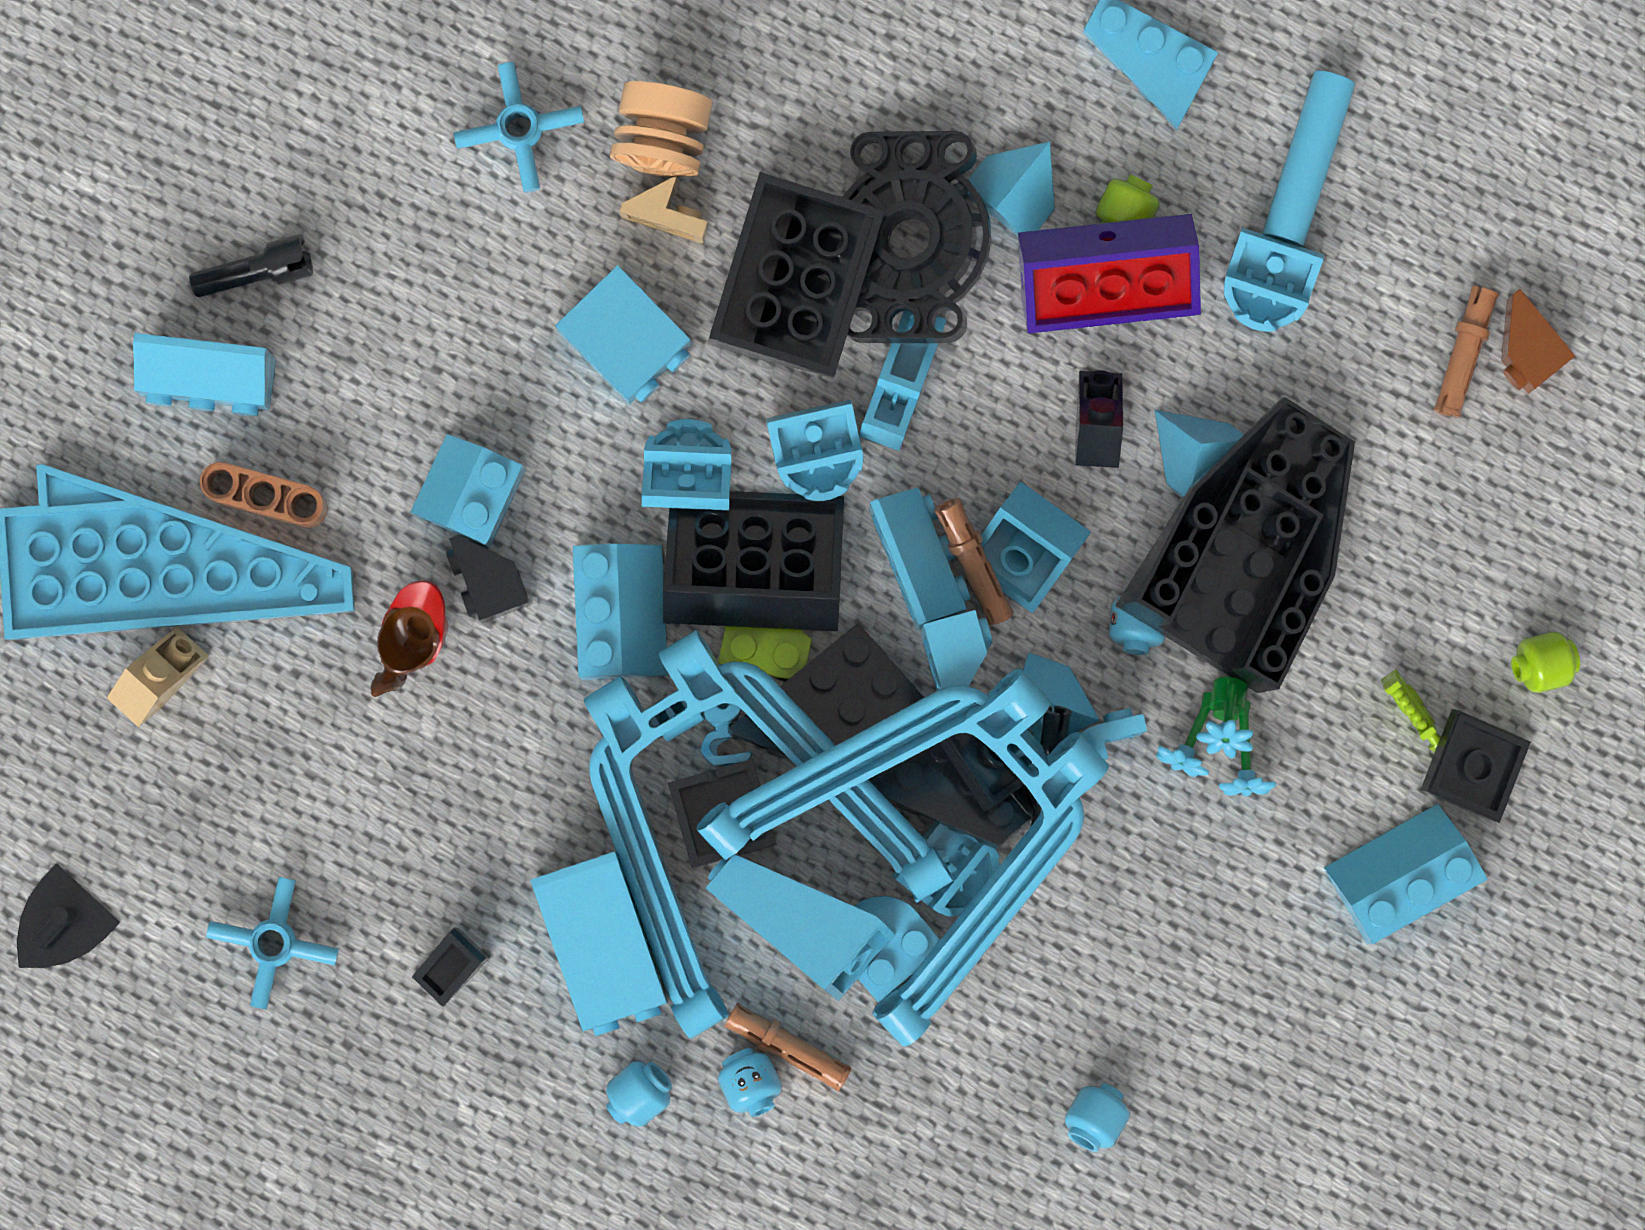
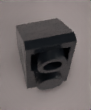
(1099, 419)
(490, 578)

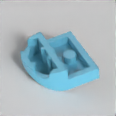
(1269, 280)
(817, 450)
(687, 467)
(1116, 726)
(969, 864)
(905, 950)

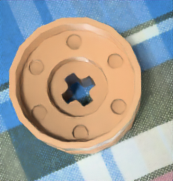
(660, 138)

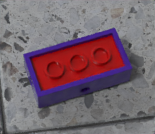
(1109, 273)

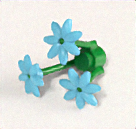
(1228, 705)

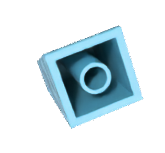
(810, 928)
(600, 943)

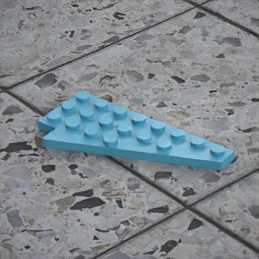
(127, 563)

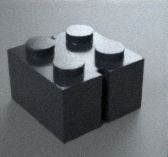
(697, 796)

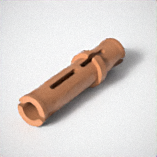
(1470, 337)
(967, 546)
(780, 1042)

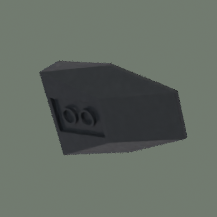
(1251, 549)

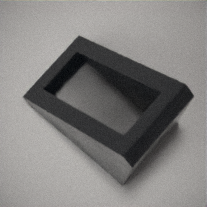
(450, 966)

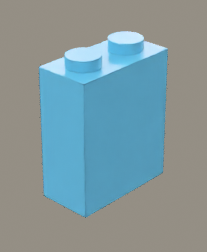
(625, 336)

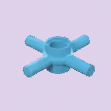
(513, 110)
(253, 940)

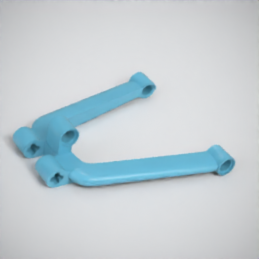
(1000, 723)
(631, 729)

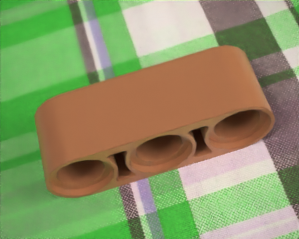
(247, 481)

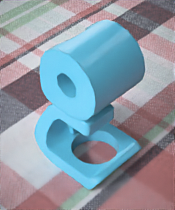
(721, 719)

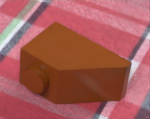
(1530, 345)

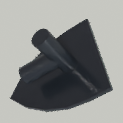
(60, 922)

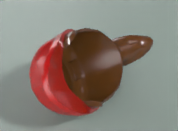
(410, 634)

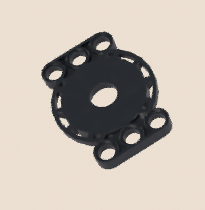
(923, 194)

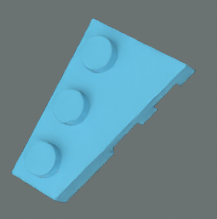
(1152, 55)

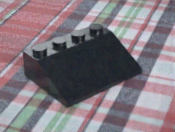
(795, 276)
(757, 564)

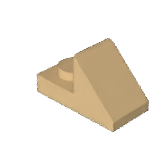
(654, 211)

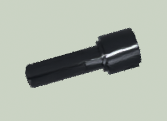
(280, 261)

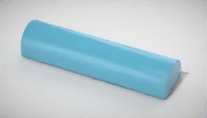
(1309, 157)

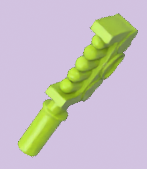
(1412, 706)

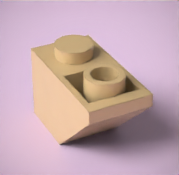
(156, 676)

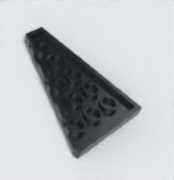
(859, 686)

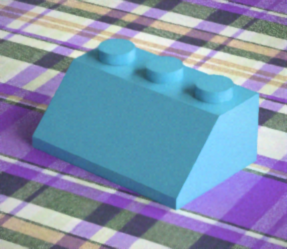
(203, 373)
(919, 556)
(619, 610)
(956, 648)
(1405, 874)

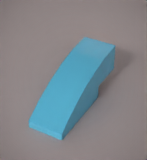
(899, 387)

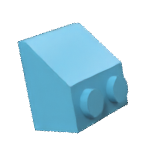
(468, 490)
(1030, 545)

